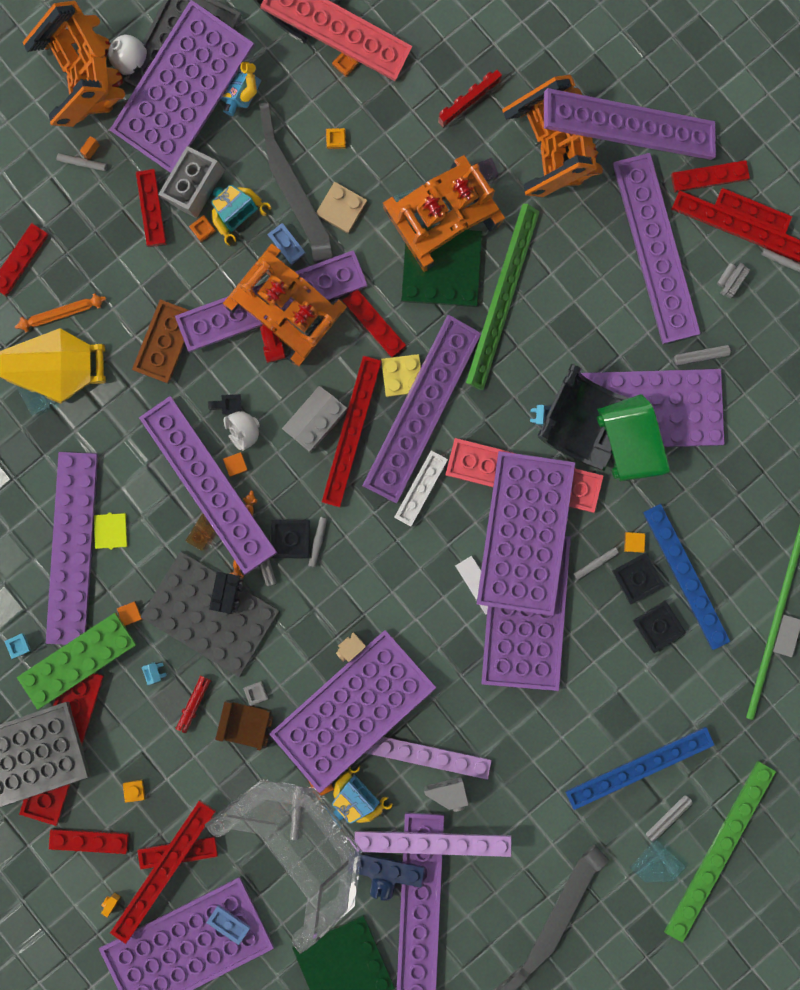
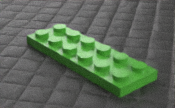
(76, 661)

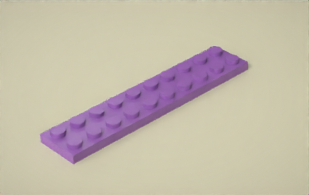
(628, 124)
(656, 248)
(215, 323)
(421, 409)
(208, 485)
(71, 547)
(420, 912)

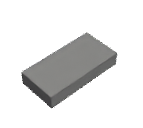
(787, 636)

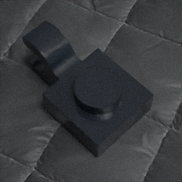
(229, 404)

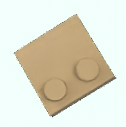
(341, 207)

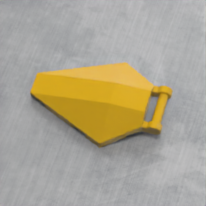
(52, 365)

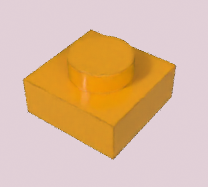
(134, 791)
(109, 904)

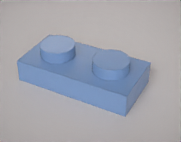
(286, 243)
(228, 924)

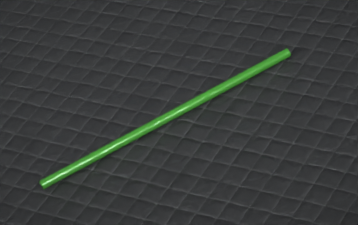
(774, 628)

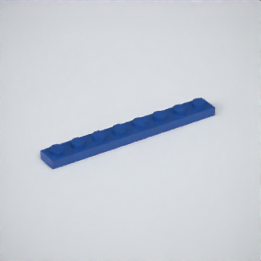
(686, 577)
(639, 768)

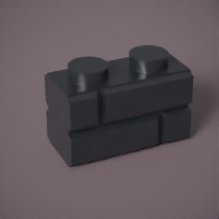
(225, 593)

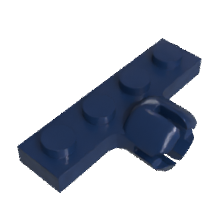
(387, 872)

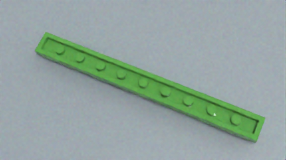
(502, 296)
(719, 851)

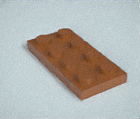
(161, 344)

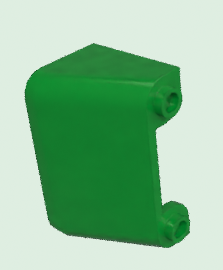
(634, 439)

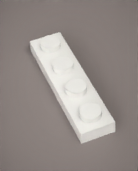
(421, 488)

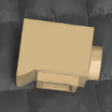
(350, 648)

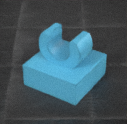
(542, 412)
(17, 646)
(151, 673)

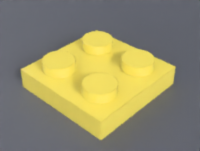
(400, 374)

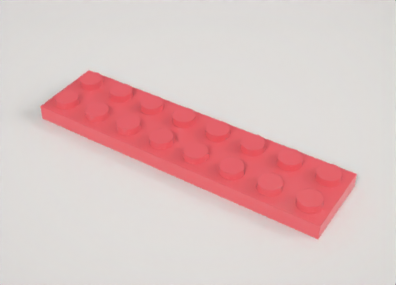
(343, 32)
(478, 465)

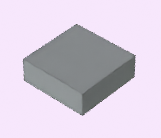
(255, 693)

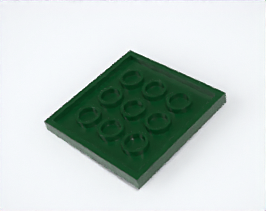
(453, 276)
(345, 960)

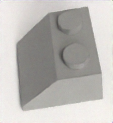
(448, 794)

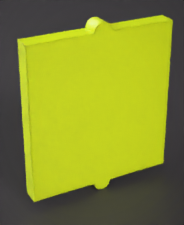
(110, 531)

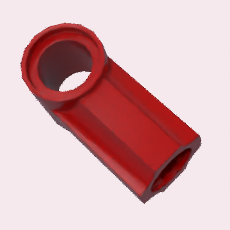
(272, 347)

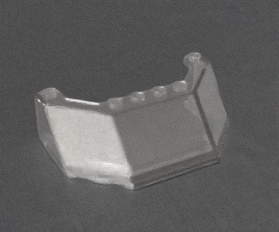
(307, 844)

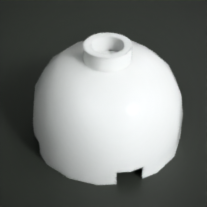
(126, 54)
(243, 429)

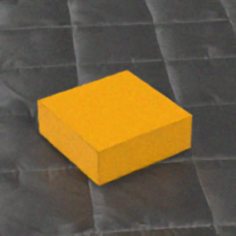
(336, 138)
(634, 542)

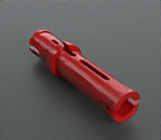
(193, 704)

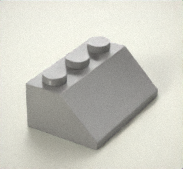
(192, 181)
(315, 419)

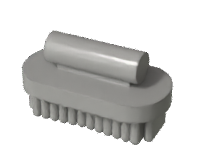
(732, 279)

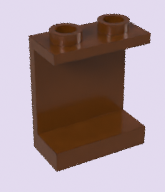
(244, 725)

